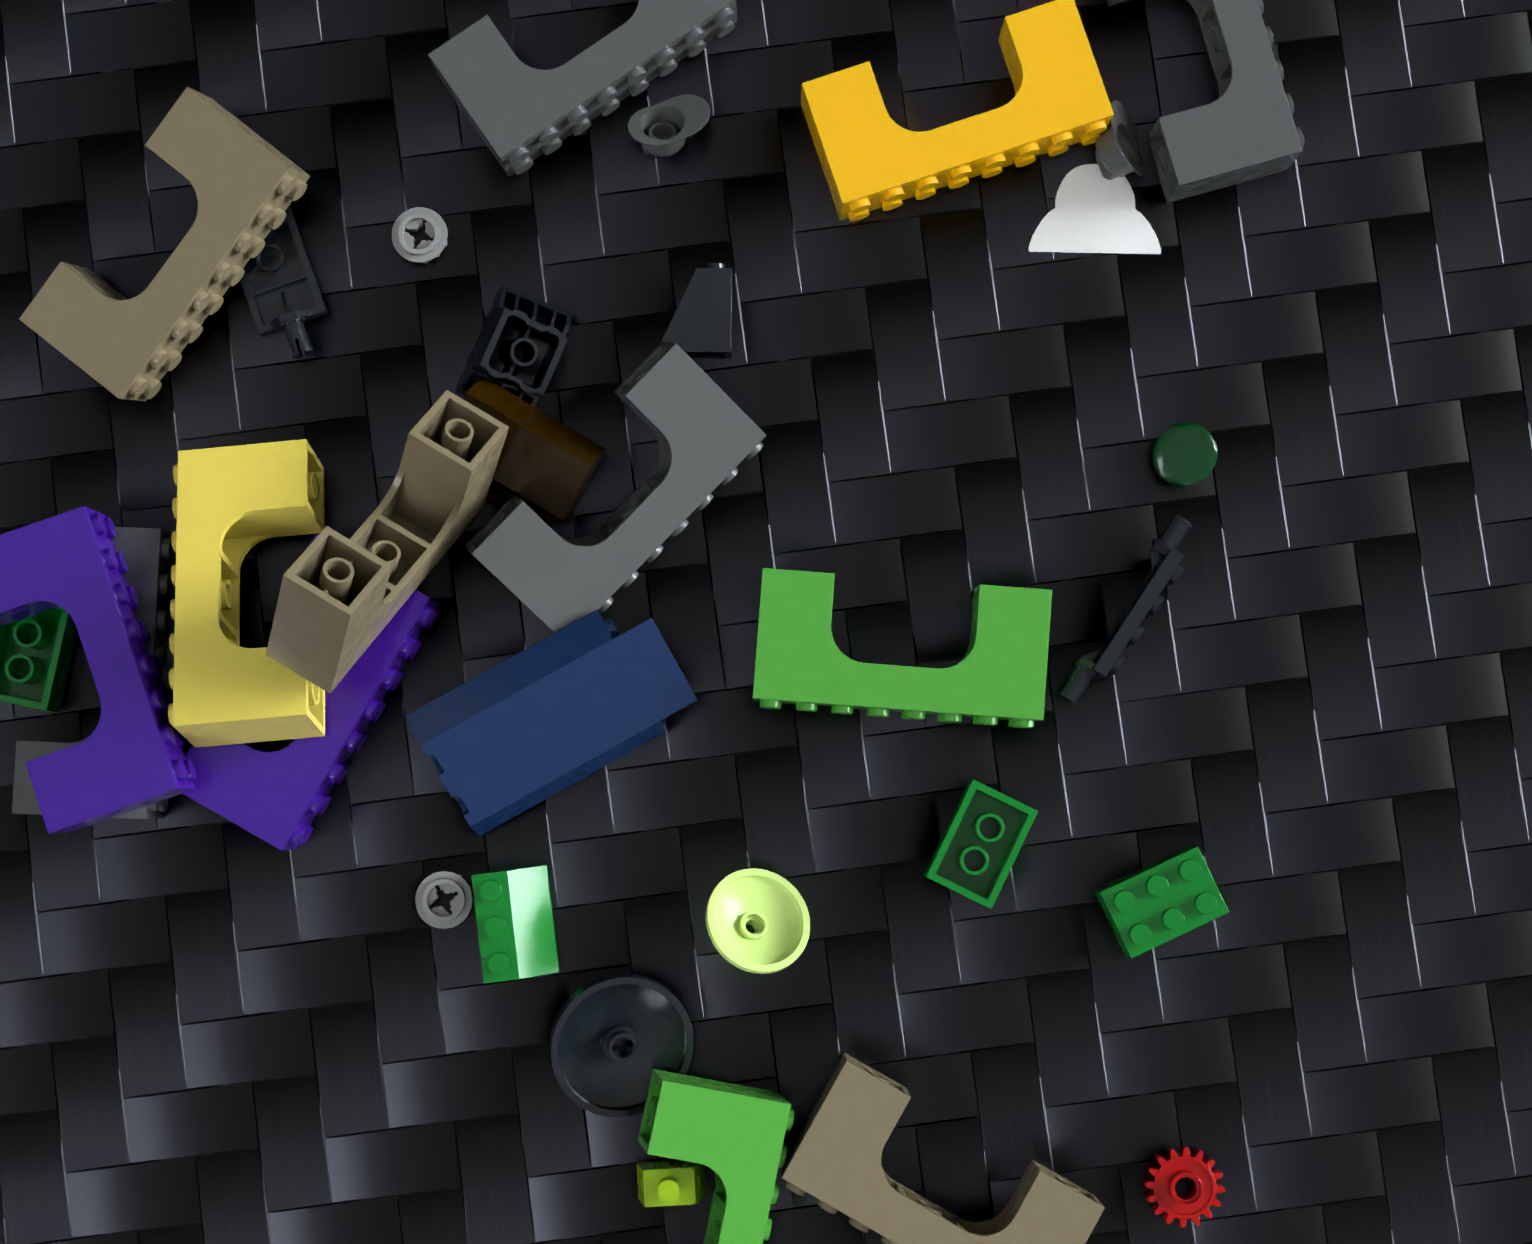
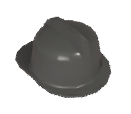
(666, 125)
(1119, 147)

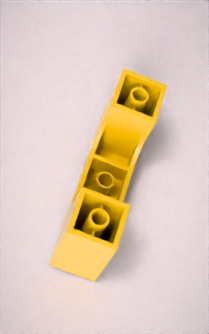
(879, 163)

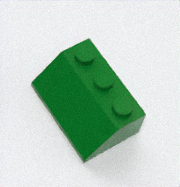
(515, 924)

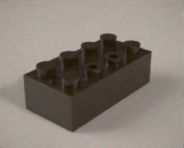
(540, 455)

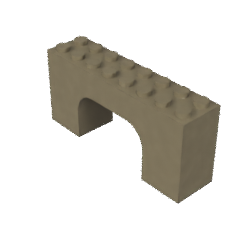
(240, 196)
(351, 588)
(841, 1166)

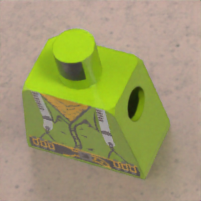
(670, 1182)

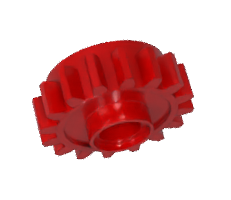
(1194, 1201)

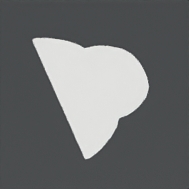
(1094, 218)

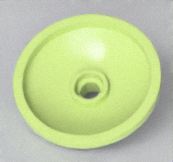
(773, 911)

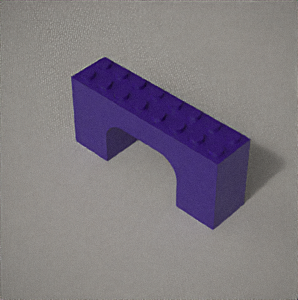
(134, 750)
(284, 789)

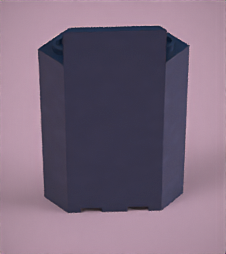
(550, 716)

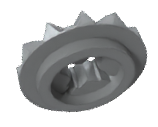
(413, 220)
(428, 893)

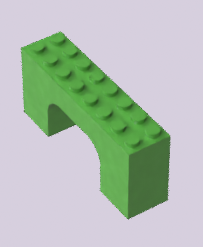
(995, 679)
(733, 1133)

